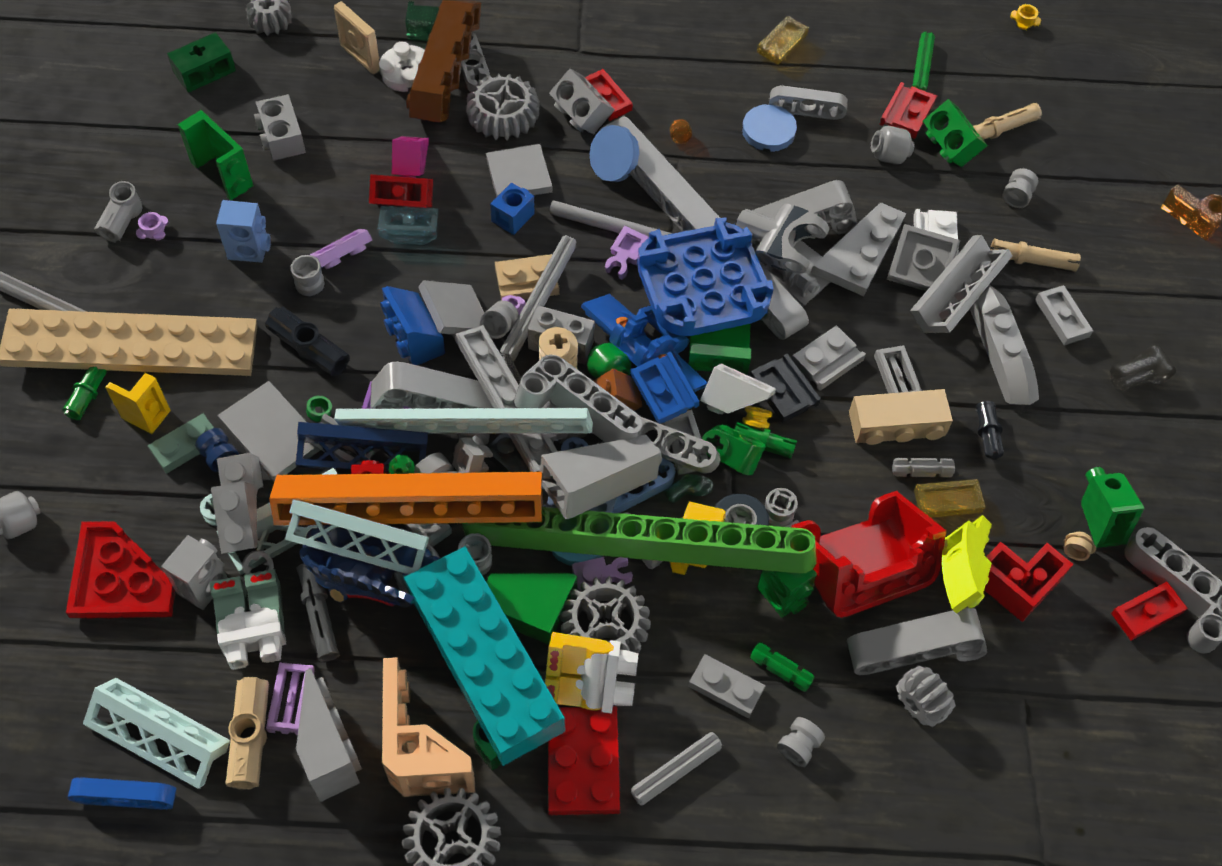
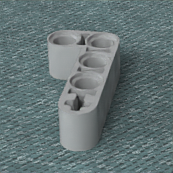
(827, 201)
(567, 387)
(424, 388)
(1152, 555)
(918, 642)

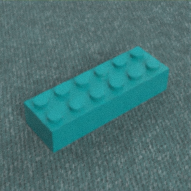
(485, 656)

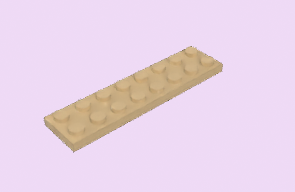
(128, 342)

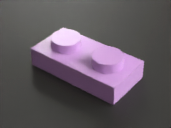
(351, 243)

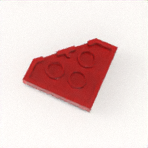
(116, 577)

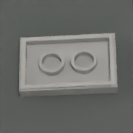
(267, 428)

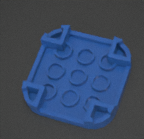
(704, 279)

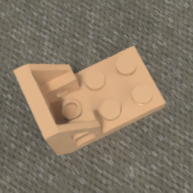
(430, 759)

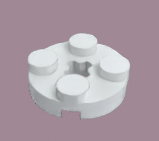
(393, 61)

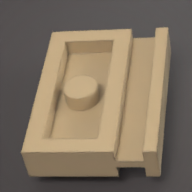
(521, 275)

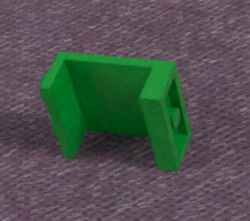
(207, 140)
(722, 346)

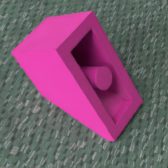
(409, 156)

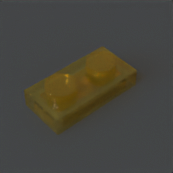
(782, 40)
(950, 498)

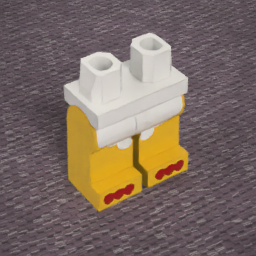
(585, 672)

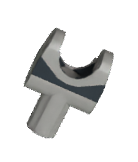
(781, 234)

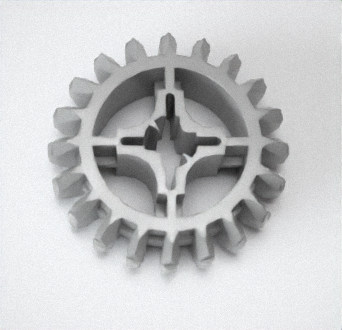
(502, 106)
(619, 599)
(437, 828)

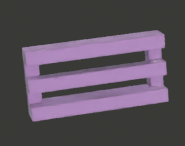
(286, 726)

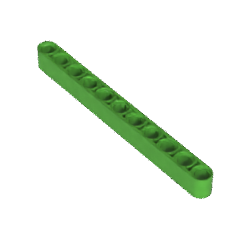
(659, 539)

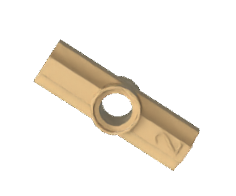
(246, 753)

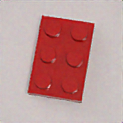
(584, 764)

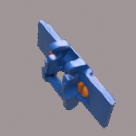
(628, 335)

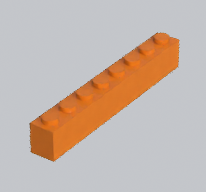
(414, 497)

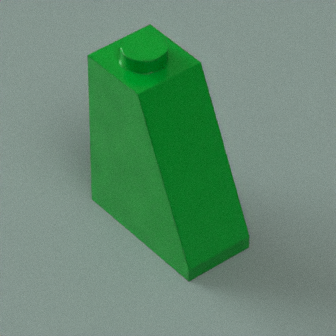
(533, 600)

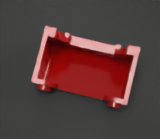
(877, 558)

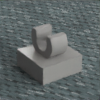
(470, 456)

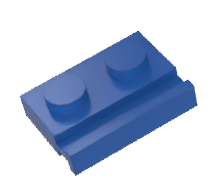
(664, 388)

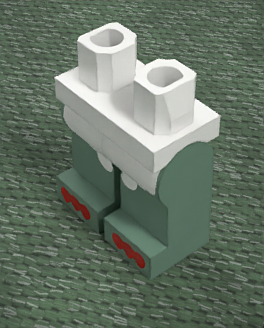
(251, 630)

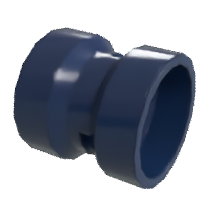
(214, 445)

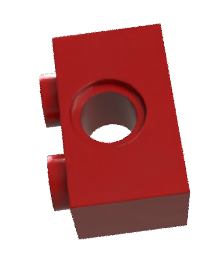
(400, 191)

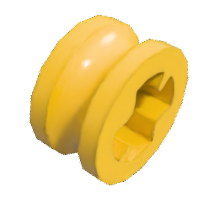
(757, 417)

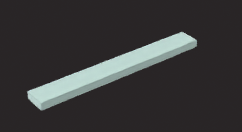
(471, 420)

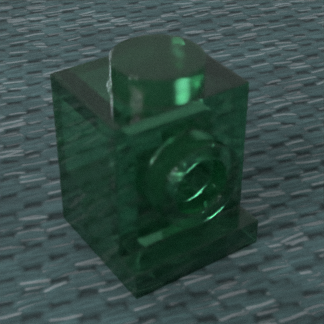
(420, 21)

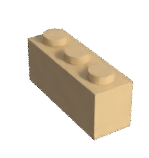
(900, 416)

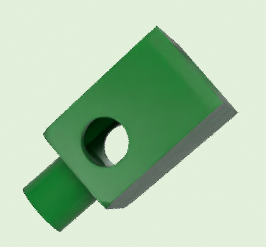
(1110, 507)

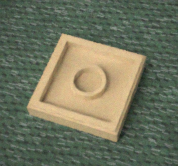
(357, 37)

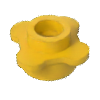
(1026, 16)

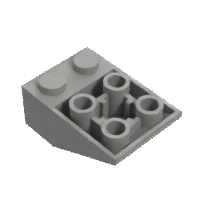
(321, 744)

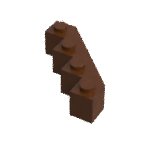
(442, 58)

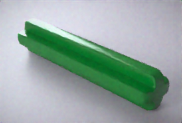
(923, 61)

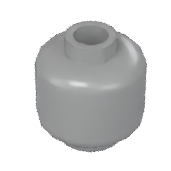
(892, 144)
(17, 514)

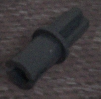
(990, 429)

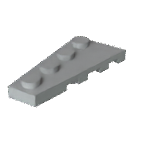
(861, 251)

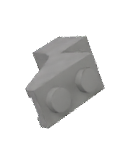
(237, 502)

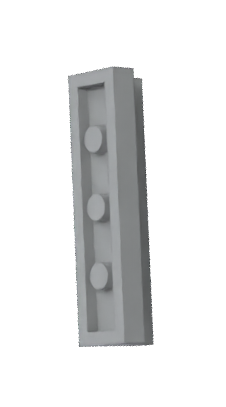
(962, 279)

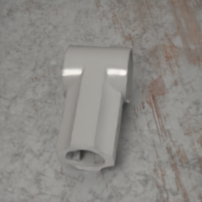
(122, 207)

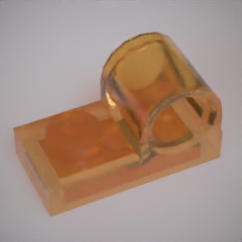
(1199, 216)

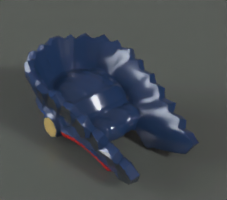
(356, 578)

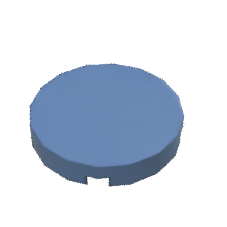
(769, 127)
(614, 153)

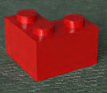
(1021, 584)

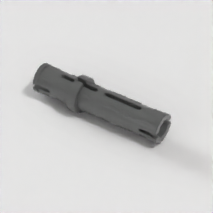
(314, 598)

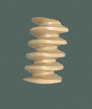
(559, 342)

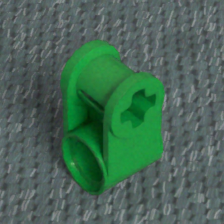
(738, 450)

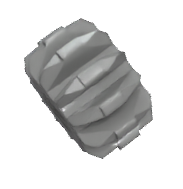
(269, 15)
(925, 696)

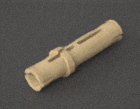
(994, 126)
(1024, 253)

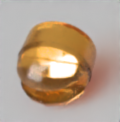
(680, 131)

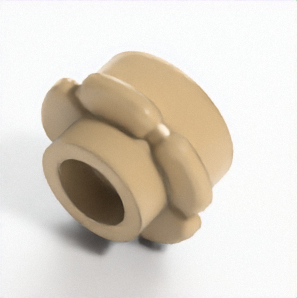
(1078, 546)

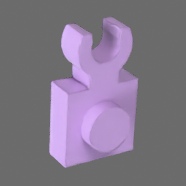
(625, 250)
(588, 570)

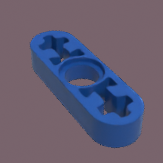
(122, 793)

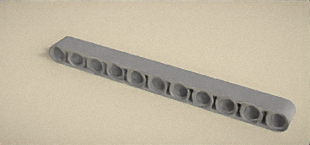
(691, 212)

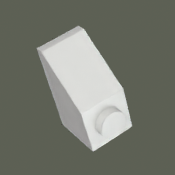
(733, 390)

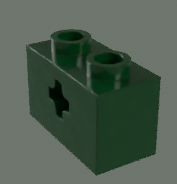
(201, 62)

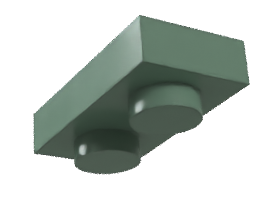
(179, 444)

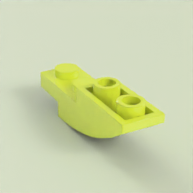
(964, 564)

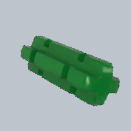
(782, 667)

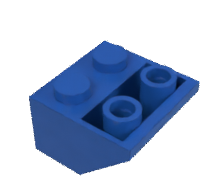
(412, 325)

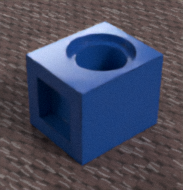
(512, 208)

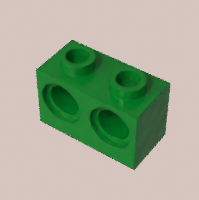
(958, 130)
(787, 590)

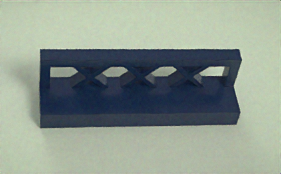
(355, 437)

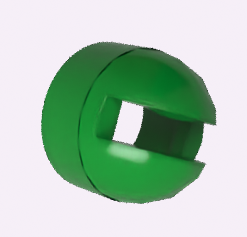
(318, 401)

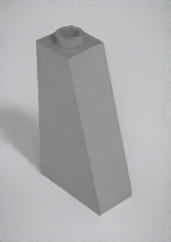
(598, 473)

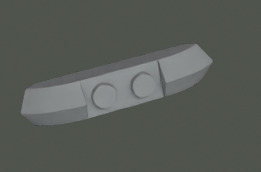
(1005, 348)

